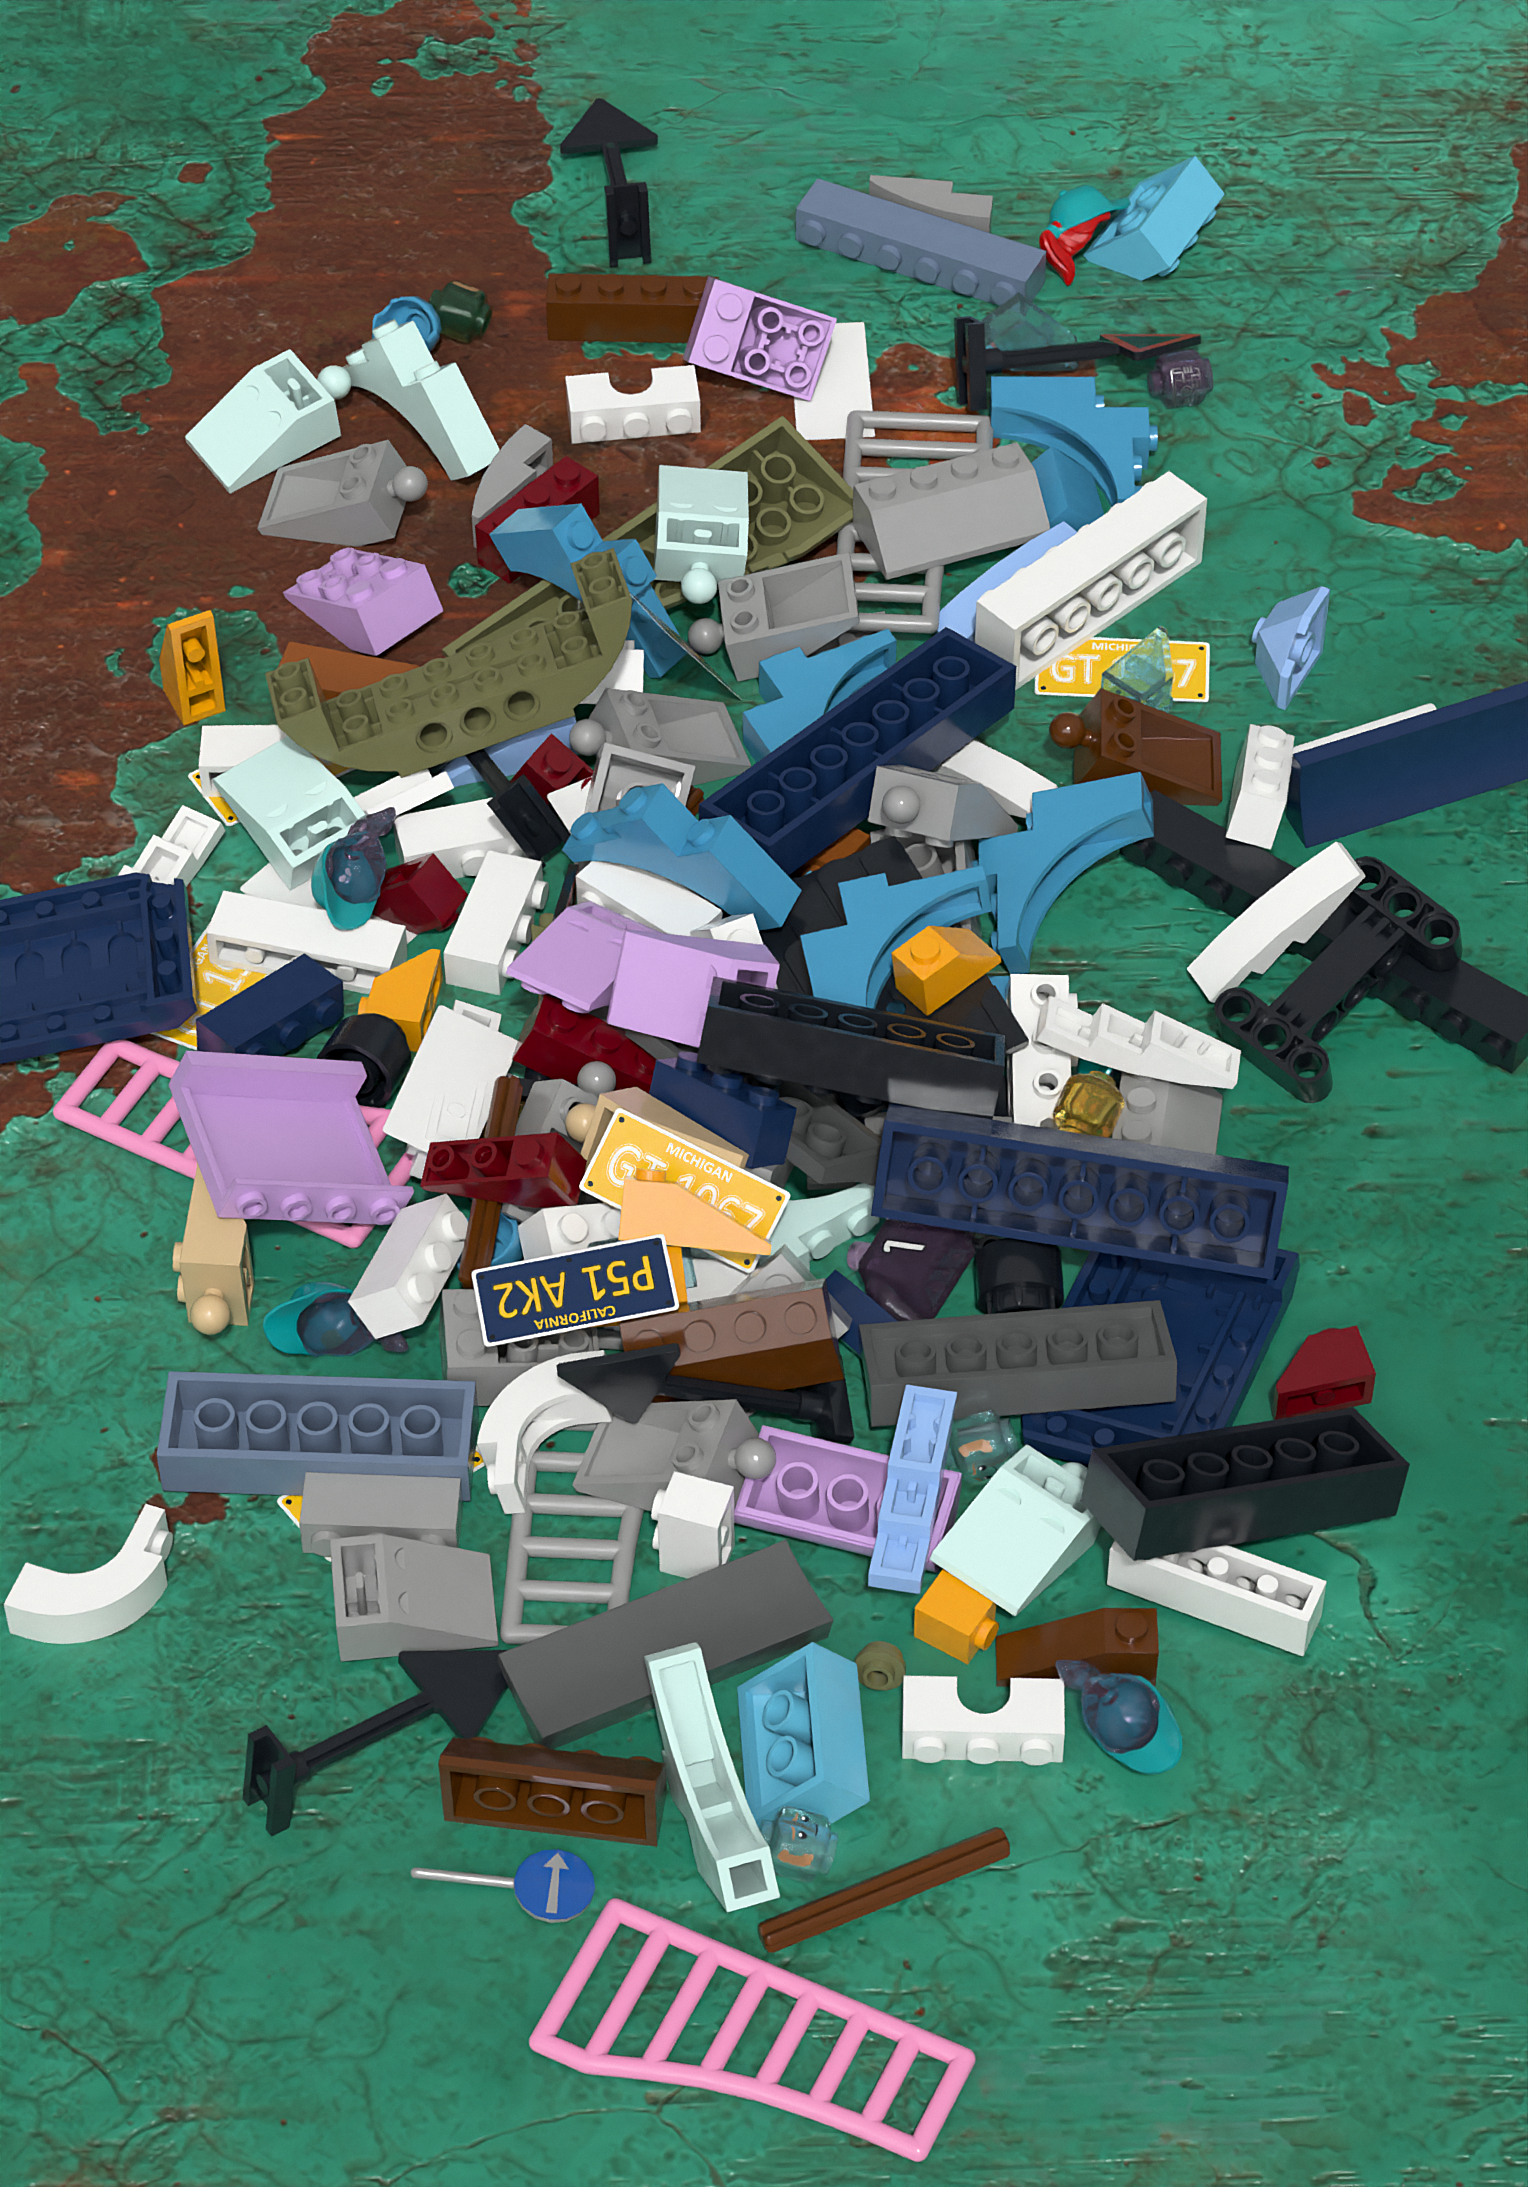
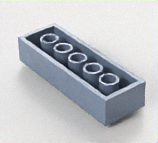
(274, 1428)

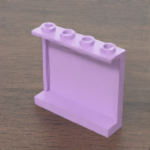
(284, 1138)

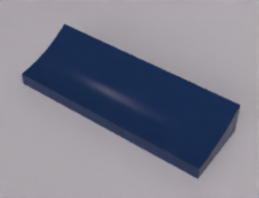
(1409, 766)

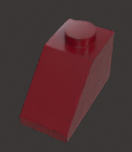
(420, 895)
(1326, 1375)

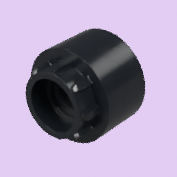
(380, 1048)
(1019, 1276)

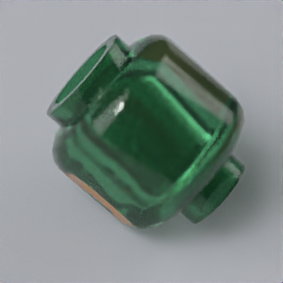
(462, 311)

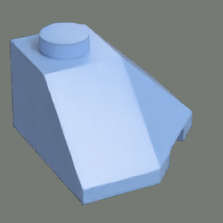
(1291, 642)

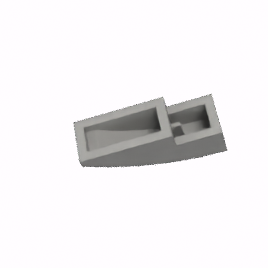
(936, 199)
(512, 469)

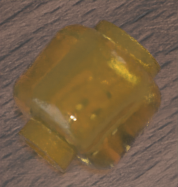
(1089, 1105)

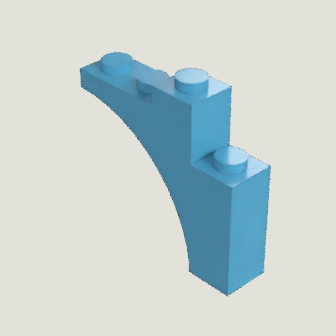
(1073, 420)
(552, 537)
(806, 688)
(1064, 837)
(705, 855)
(856, 959)

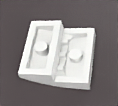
(404, 792)

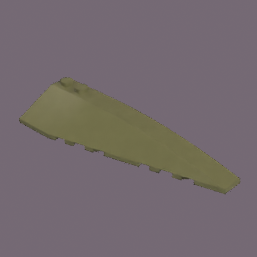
(791, 506)

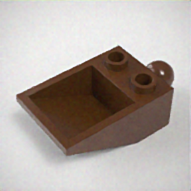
(1128, 737)

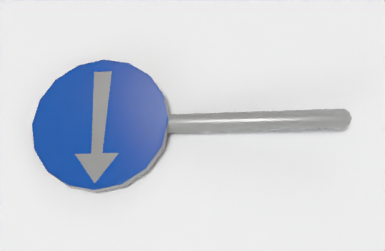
(546, 1885)

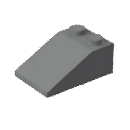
(623, 769)

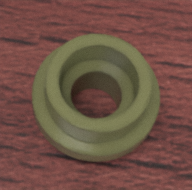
(880, 1666)

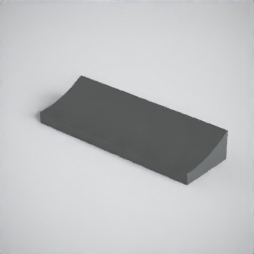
(824, 1137)
(1024, 1360)
(598, 1669)

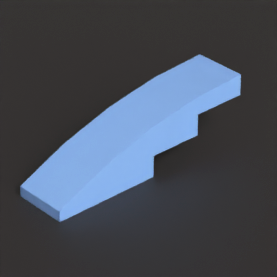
(961, 611)
(912, 1489)

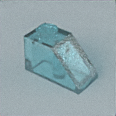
(1024, 325)
(1144, 672)

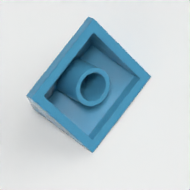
(1067, 490)

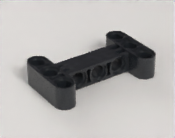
(1339, 980)

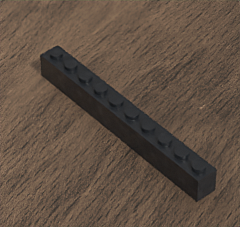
(1232, 875)

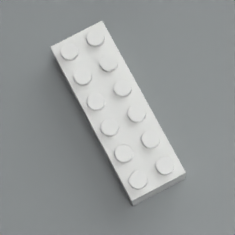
(1093, 577)

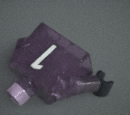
(913, 1266)

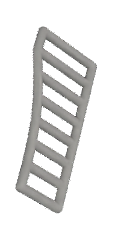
(853, 473)
(524, 1545)

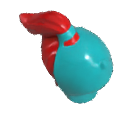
(1073, 224)

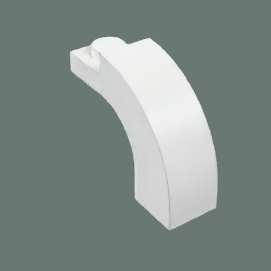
(523, 1418)
(98, 1602)

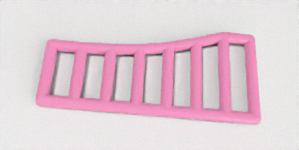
(185, 1163)
(765, 2086)

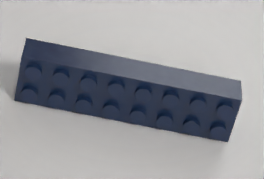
(826, 773)
(1080, 1191)

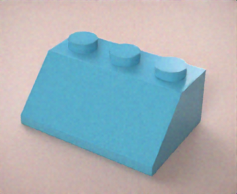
(1158, 223)
(804, 1736)

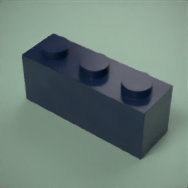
(274, 1012)
(727, 1106)

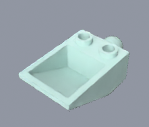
(269, 420)
(700, 528)
(289, 807)
(1020, 1530)

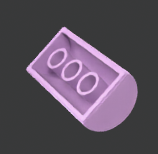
(830, 1494)

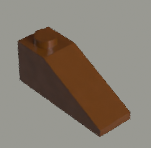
(1107, 1638)

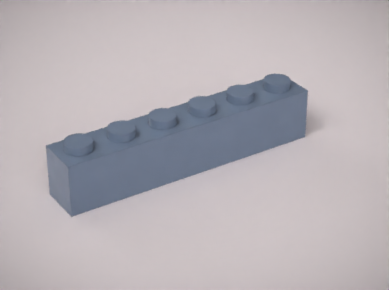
(918, 244)

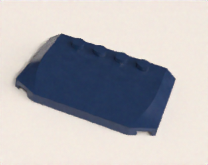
(94, 964)
(1219, 1338)

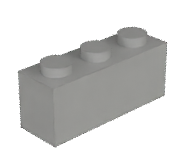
(379, 1504)

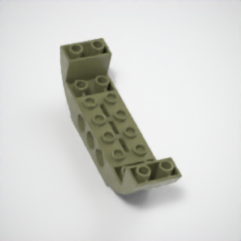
(468, 697)

